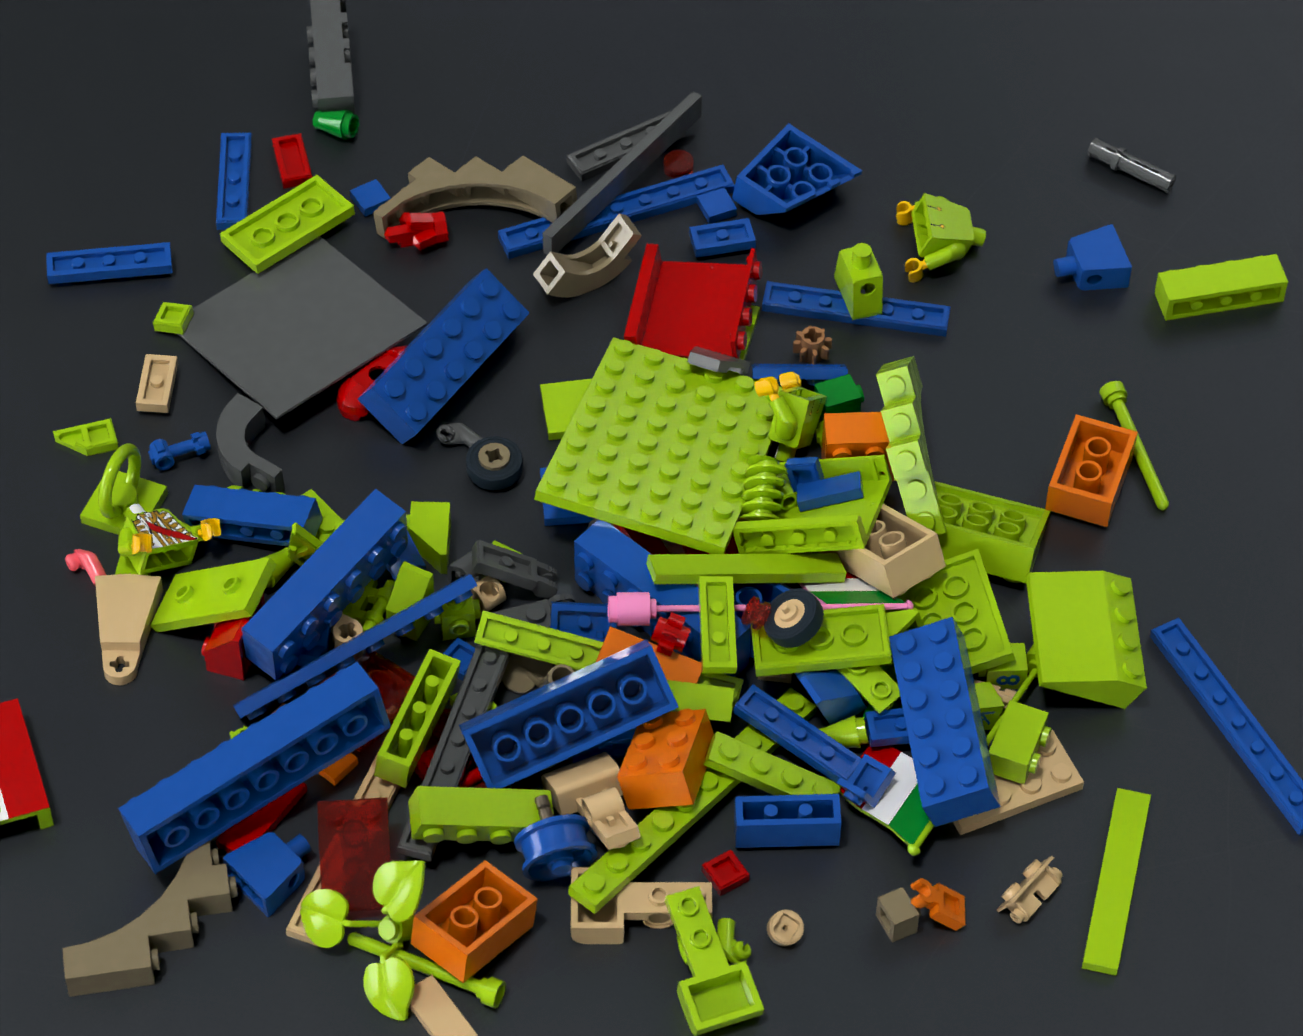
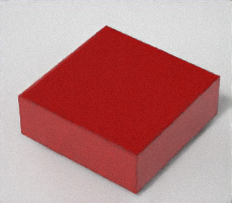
(725, 872)

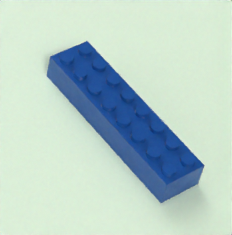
(255, 767)

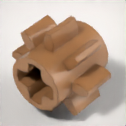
(812, 345)

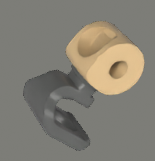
(488, 590)

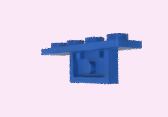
(581, 619)

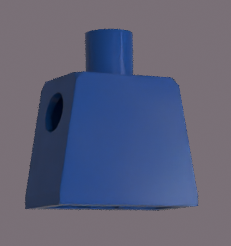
(1096, 260)
(268, 869)

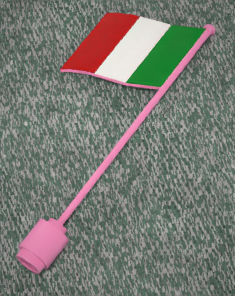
(638, 608)

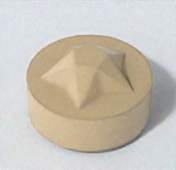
(785, 928)

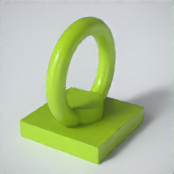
(121, 490)

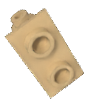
(1021, 898)

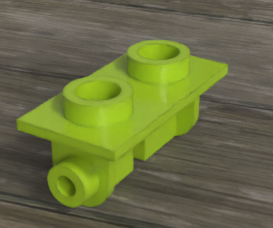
(873, 685)

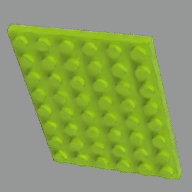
(660, 447)

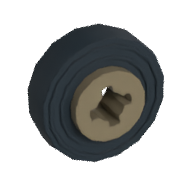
(504, 469)

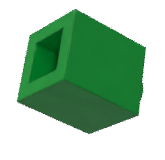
(841, 395)

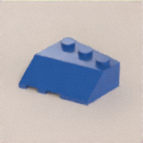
(790, 173)

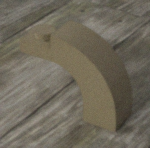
(593, 267)

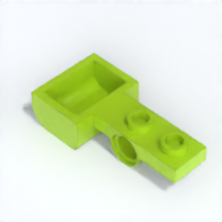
(716, 992)

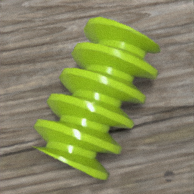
(761, 489)

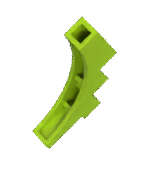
(907, 444)

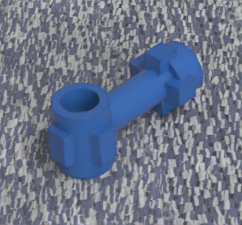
(163, 455)

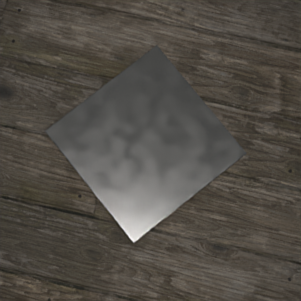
(298, 326)

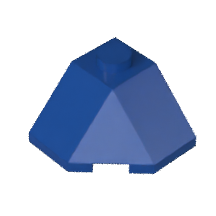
(832, 694)

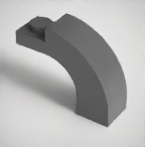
(235, 431)

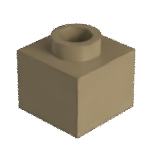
(897, 914)

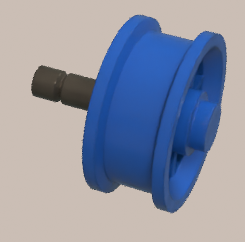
(554, 844)

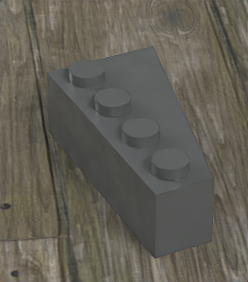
(330, 56)

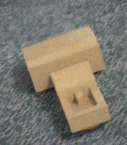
(596, 794)
(634, 902)

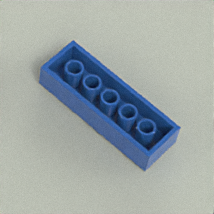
(443, 356)
(614, 563)
(326, 585)
(568, 716)
(944, 722)

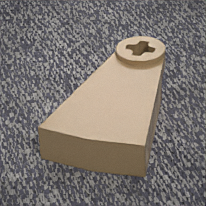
(124, 616)

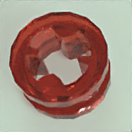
(756, 613)

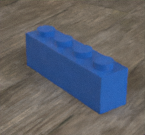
(252, 514)

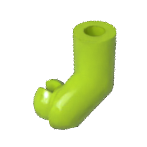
(733, 950)

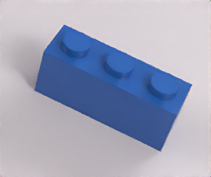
(787, 820)

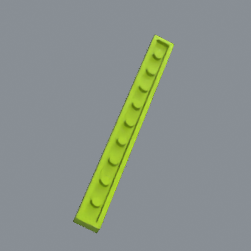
(667, 824)

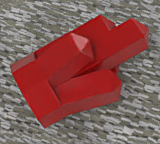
(419, 230)

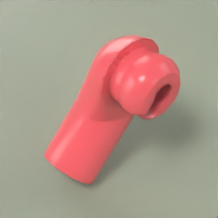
(87, 561)

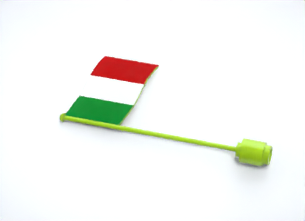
(901, 803)

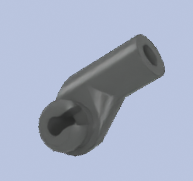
(457, 434)

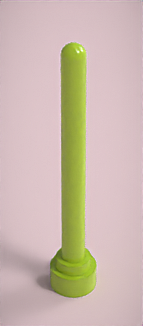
(1115, 397)
(488, 990)

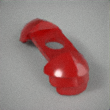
(353, 387)

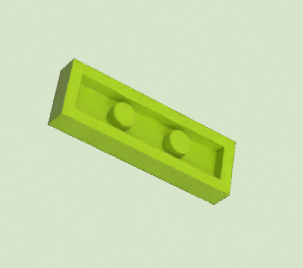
(717, 624)

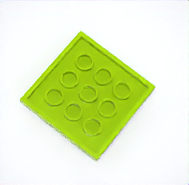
(967, 595)

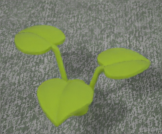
(398, 888)

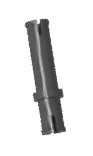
(1120, 159)

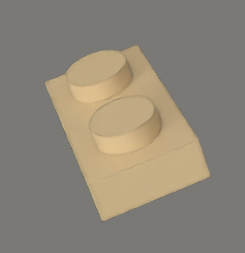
(157, 383)

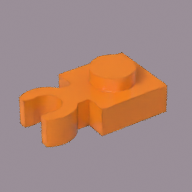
(943, 903)

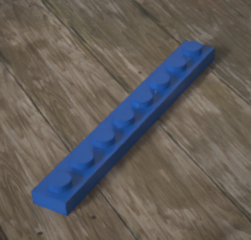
(343, 654)

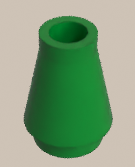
(338, 123)

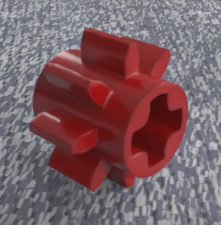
(670, 634)

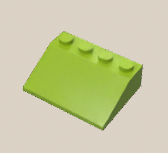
(1000, 528)
(1086, 635)

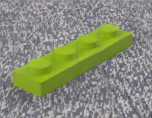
(764, 769)

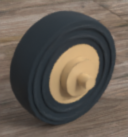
(794, 618)

